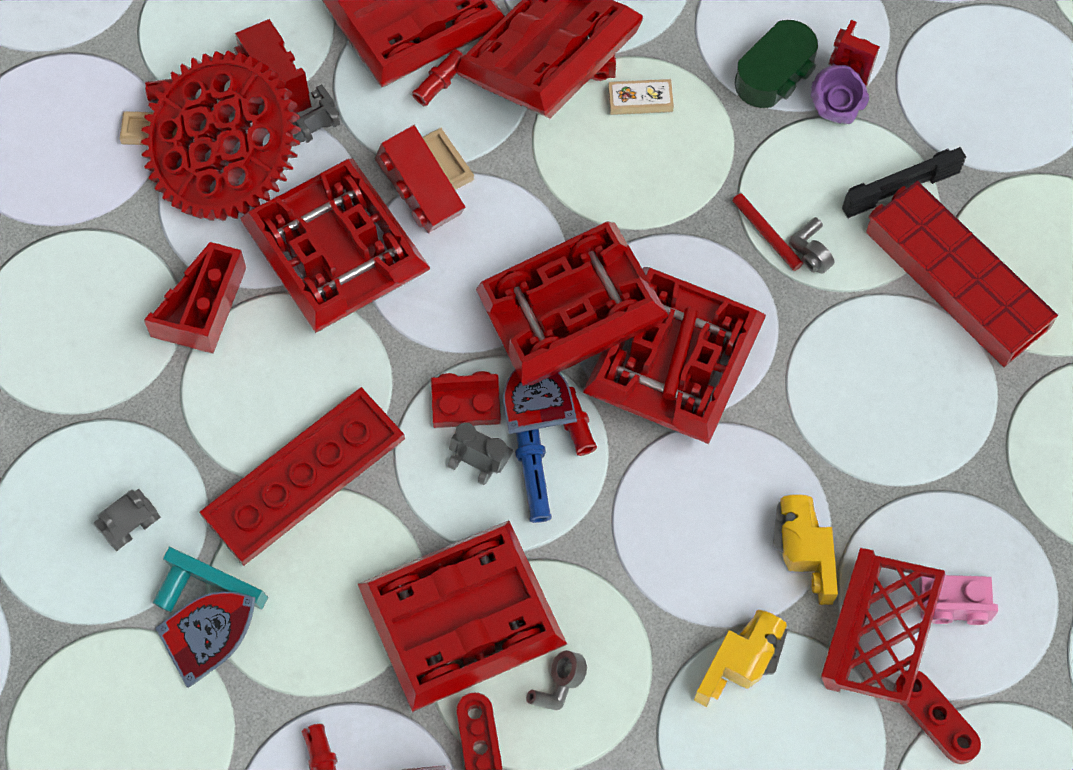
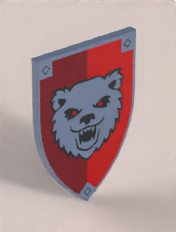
(537, 405)
(206, 632)

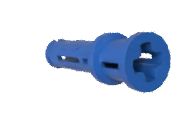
(530, 454)

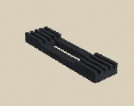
(941, 166)

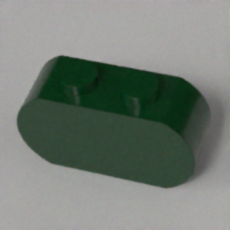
(776, 64)

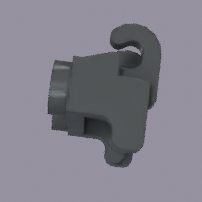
(323, 116)
(478, 451)
(124, 516)

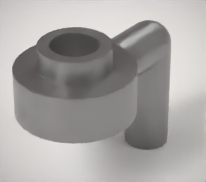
(815, 254)
(567, 672)

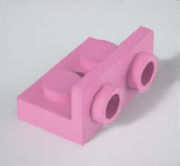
(962, 599)

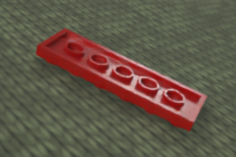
(302, 476)

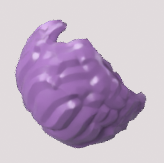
(839, 94)

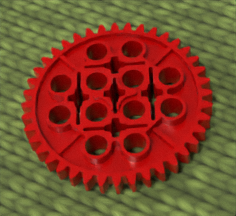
(249, 87)

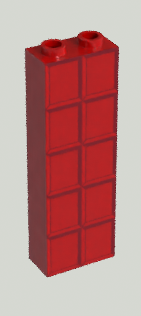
(960, 273)

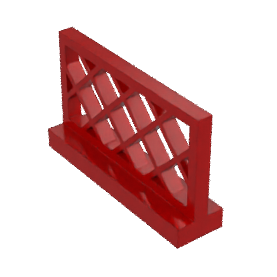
(852, 621)

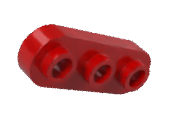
(478, 731)
(941, 732)

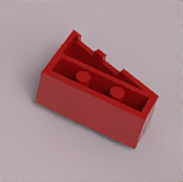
(266, 45)
(419, 179)
(201, 301)

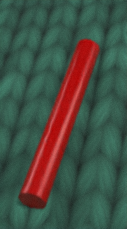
(767, 232)
(679, 354)

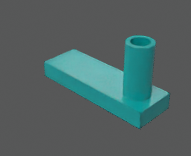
(185, 566)

